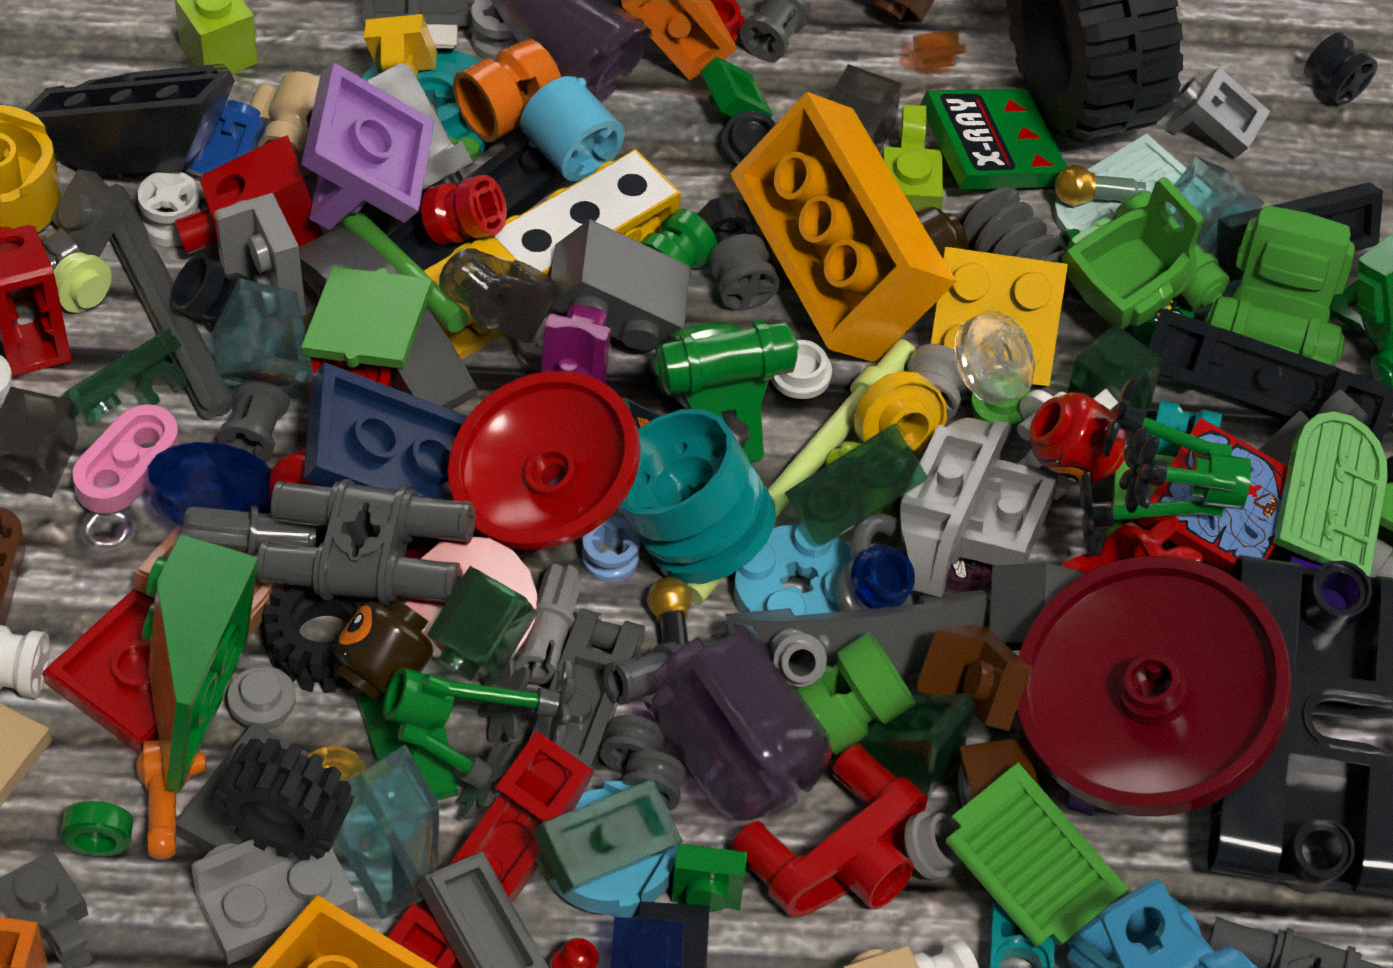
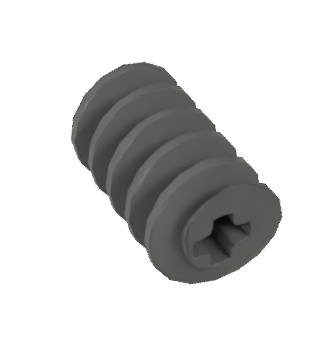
(1007, 227)

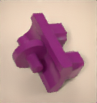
(577, 342)

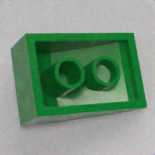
(196, 642)

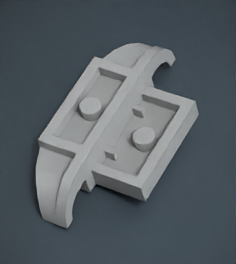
(972, 503)

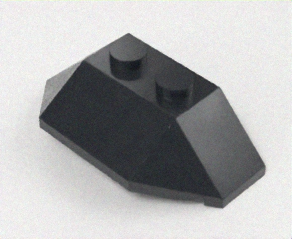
(135, 119)

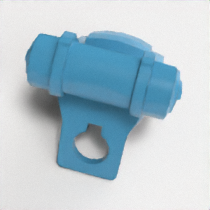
(1148, 932)

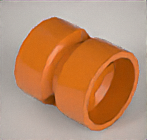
(497, 90)

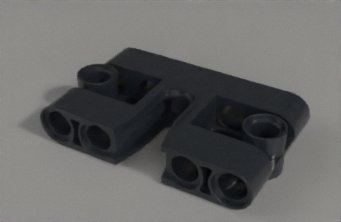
(1312, 783)

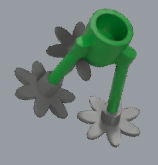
(427, 701)

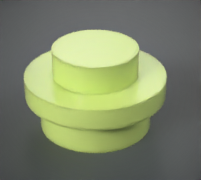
(82, 281)

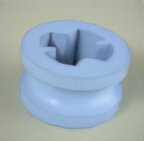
(608, 565)

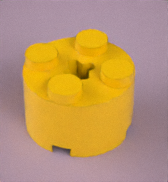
(27, 171)

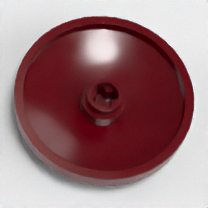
(1154, 686)

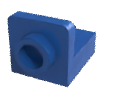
(234, 136)

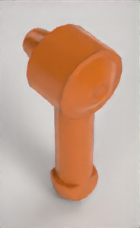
(161, 801)

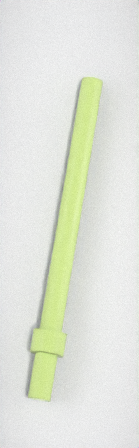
(824, 441)

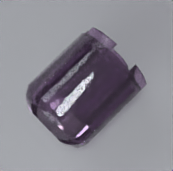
(739, 725)

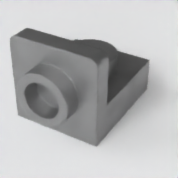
(1219, 109)

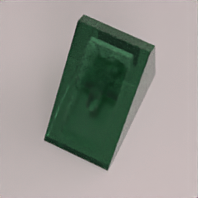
(923, 739)

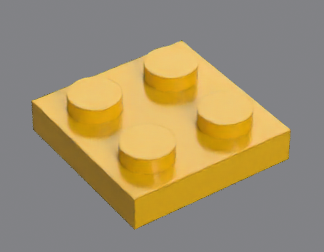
(1013, 285)

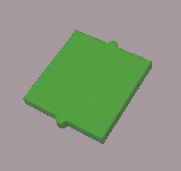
(367, 317)

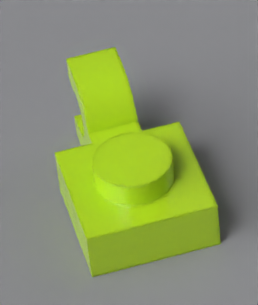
(913, 166)

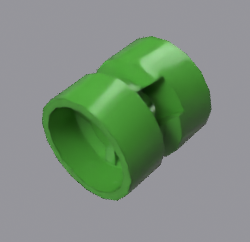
(857, 691)

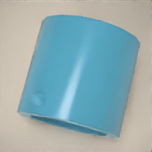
(571, 128)

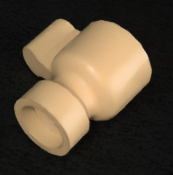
(286, 108)

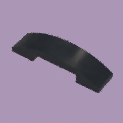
(1261, 371)

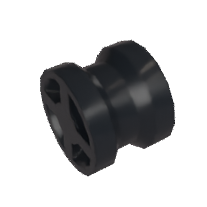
(1340, 68)

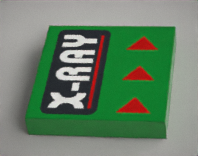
(993, 138)

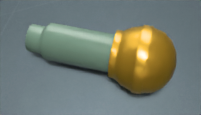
(1078, 185)

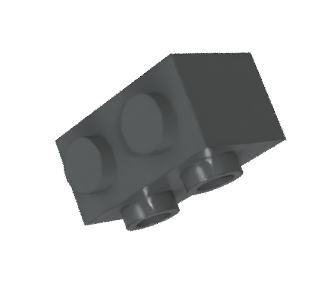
(625, 279)

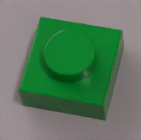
(733, 89)
(709, 877)

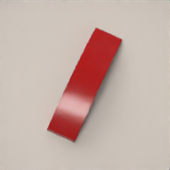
(535, 789)

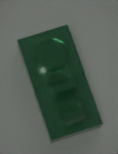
(98, 393)
(605, 837)

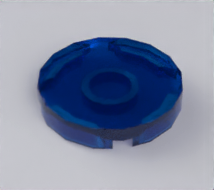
(207, 478)

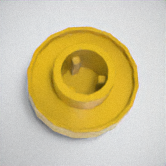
(901, 400)

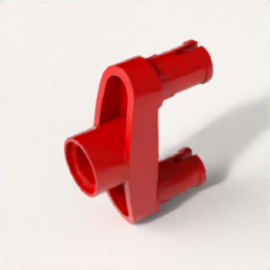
(856, 857)

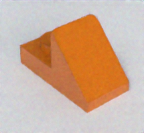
(685, 31)

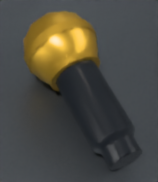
(670, 603)

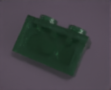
(857, 485)

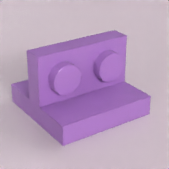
(364, 149)

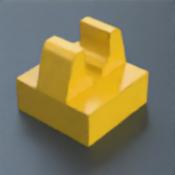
(400, 42)

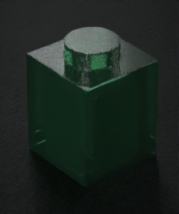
(1111, 363)
(481, 626)

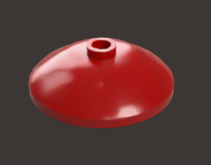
(527, 438)

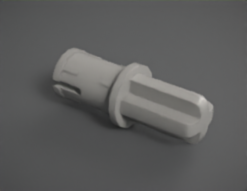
(552, 624)

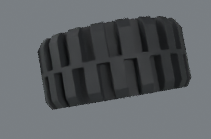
(1098, 62)

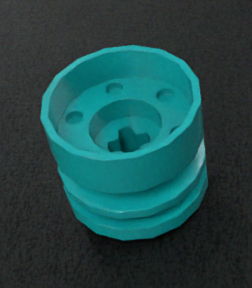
(697, 498)

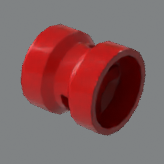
(462, 210)

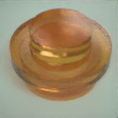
(937, 49)

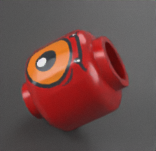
(1070, 435)

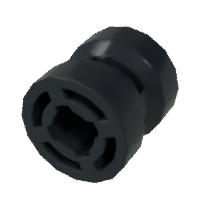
(203, 288)

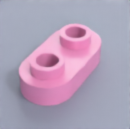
(120, 460)

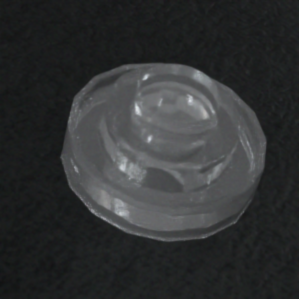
(994, 358)

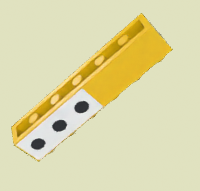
(620, 194)

